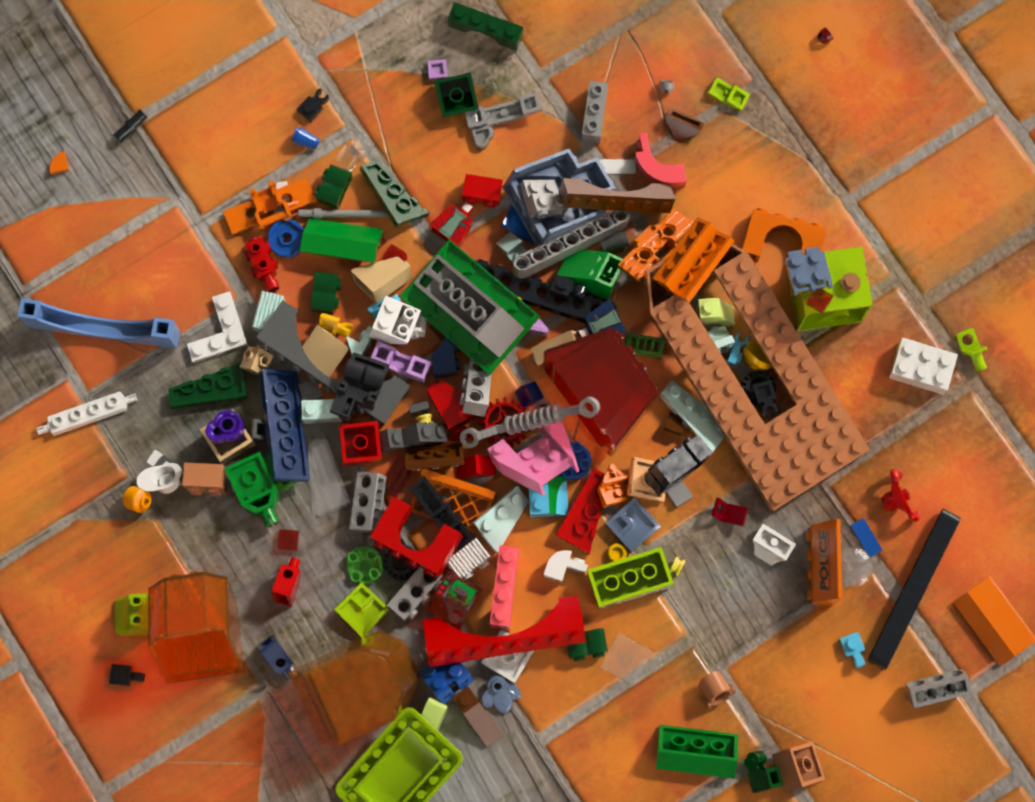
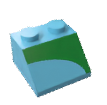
(554, 501)

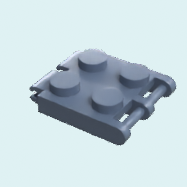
(808, 270)

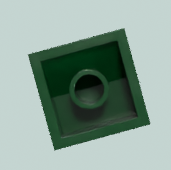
(456, 94)

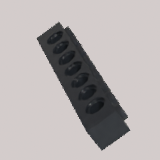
(544, 303)

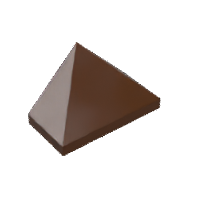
(682, 125)

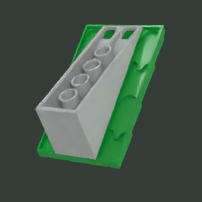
(470, 306)

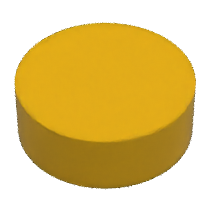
(617, 552)

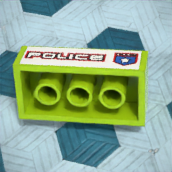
(630, 578)

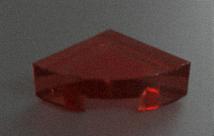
(454, 435)

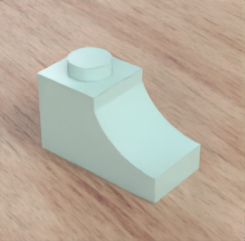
(721, 338)

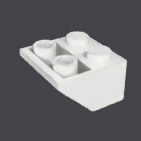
(394, 322)

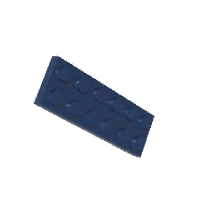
(284, 425)

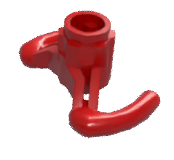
(899, 497)

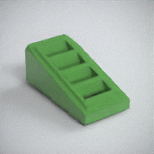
(653, 340)

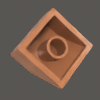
(798, 766)

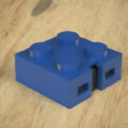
(446, 679)

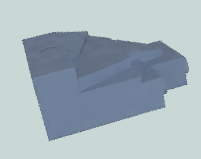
(556, 167)

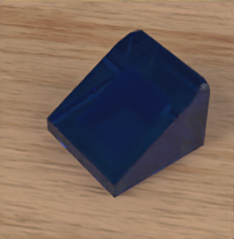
(529, 394)

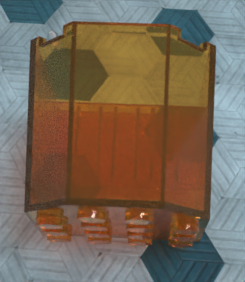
(194, 627)
(356, 687)

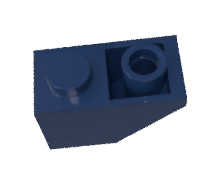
(444, 360)

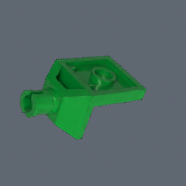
(255, 487)

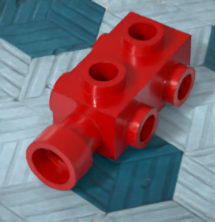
(260, 258)

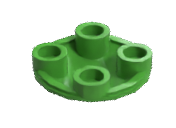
(364, 565)

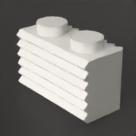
(469, 559)

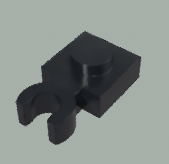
(311, 107)
(765, 394)

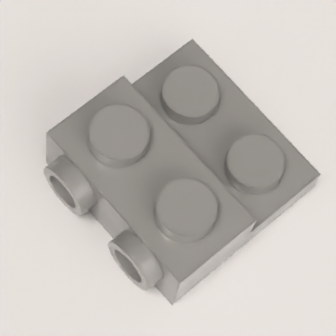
(542, 199)

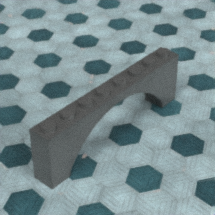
(282, 338)

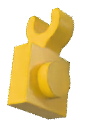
(333, 326)

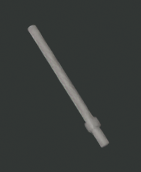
(318, 213)

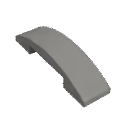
(505, 112)

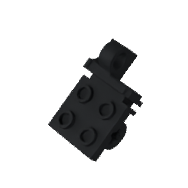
(359, 385)

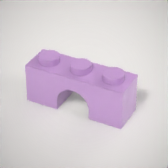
(407, 366)

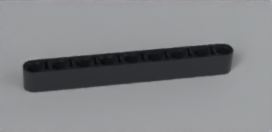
(914, 589)

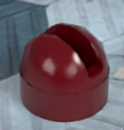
(825, 36)

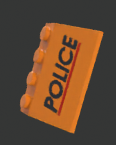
(825, 563)

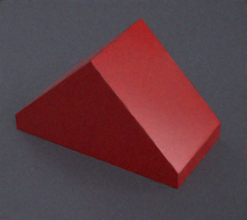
(476, 466)

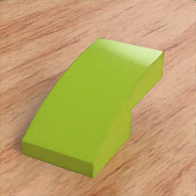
(727, 94)

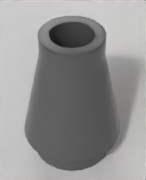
(615, 242)

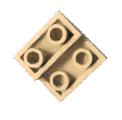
(324, 350)

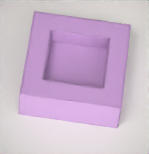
(437, 69)

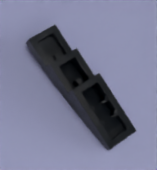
(439, 509)

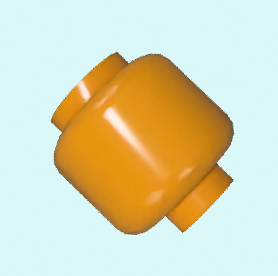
(137, 499)

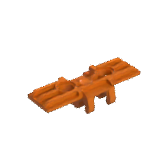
(269, 201)
(653, 240)

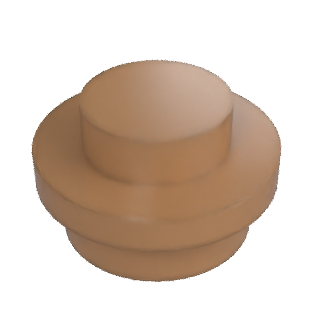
(850, 282)

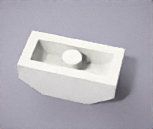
(771, 546)

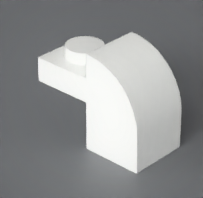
(560, 562)

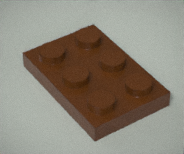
(434, 456)

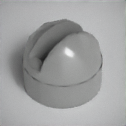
(666, 85)

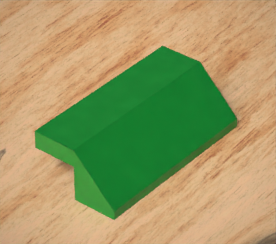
(341, 240)

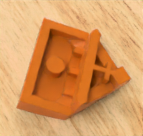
(614, 487)

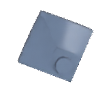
(633, 524)

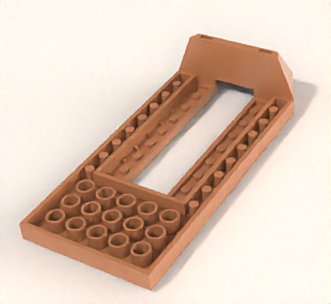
(795, 446)

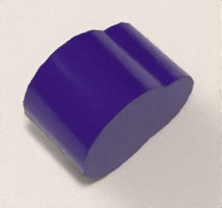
(225, 428)

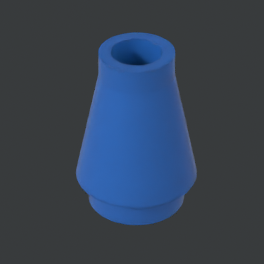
(304, 138)

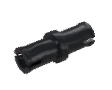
(130, 126)

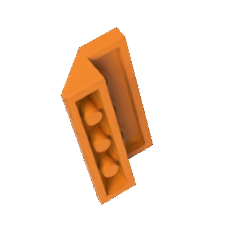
(693, 259)
(995, 621)

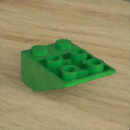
(593, 270)

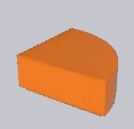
(59, 163)

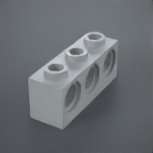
(594, 112)
(476, 389)
(373, 509)
(404, 594)
(938, 688)

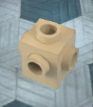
(256, 359)

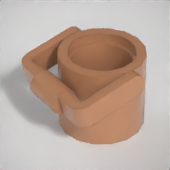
(716, 689)

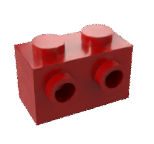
(482, 190)

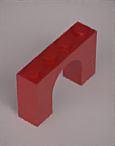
(431, 559)

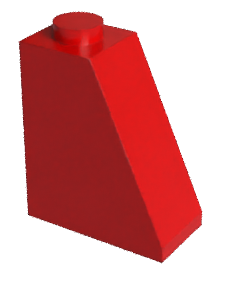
(447, 403)

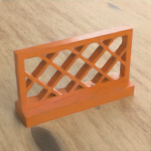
(460, 486)

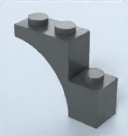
(412, 436)

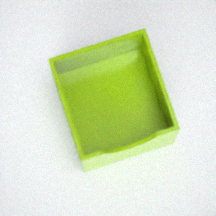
(845, 306)

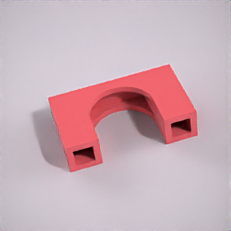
(504, 588)

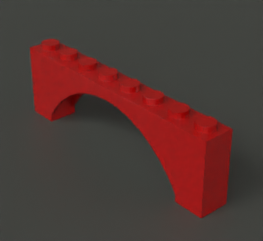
(559, 628)

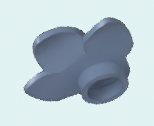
(500, 697)

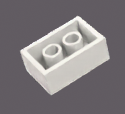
(923, 366)

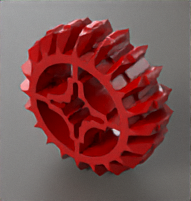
(499, 407)

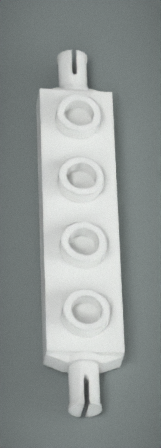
(86, 413)

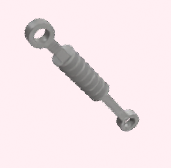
(531, 420)

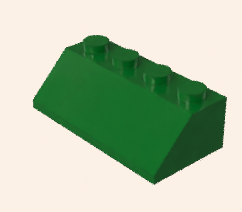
(697, 751)

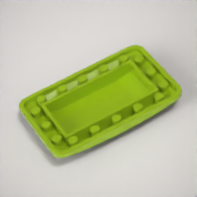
(402, 764)

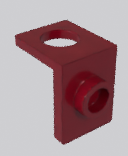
(729, 513)

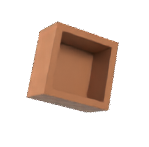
(205, 478)

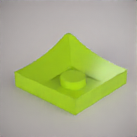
(362, 610)

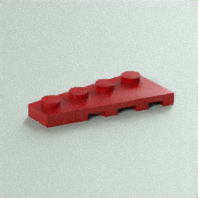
(582, 519)

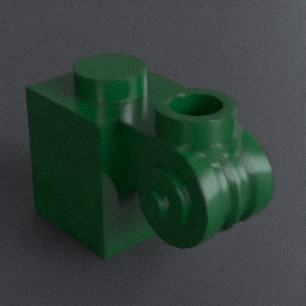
(760, 776)

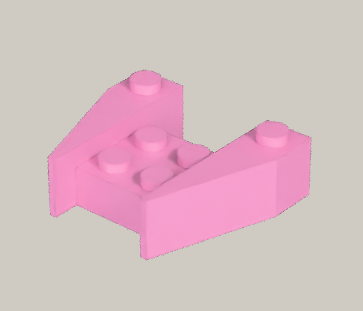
(538, 461)

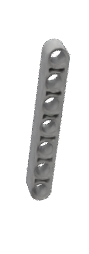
(565, 250)

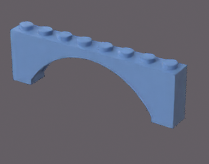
(149, 332)

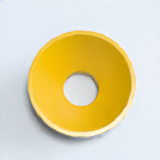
(756, 357)

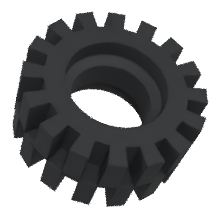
(755, 377)
(393, 571)

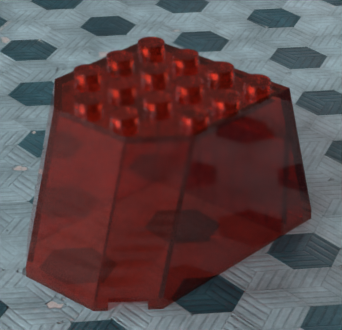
(610, 373)

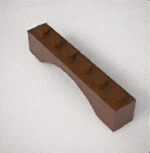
(582, 195)

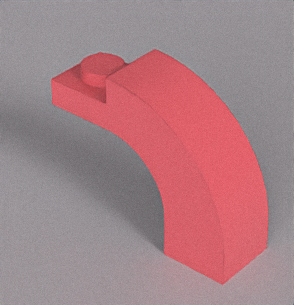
(655, 171)

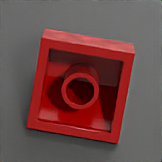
(360, 443)

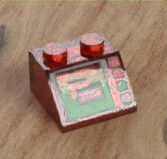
(454, 600)

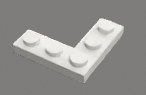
(220, 343)

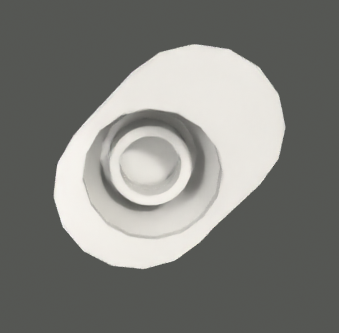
(161, 478)

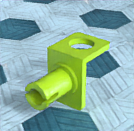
(973, 350)

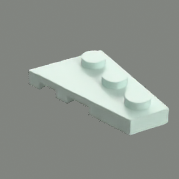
(501, 517)

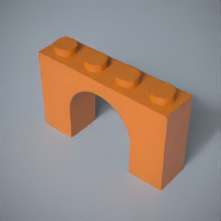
(764, 223)

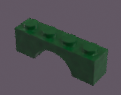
(502, 31)

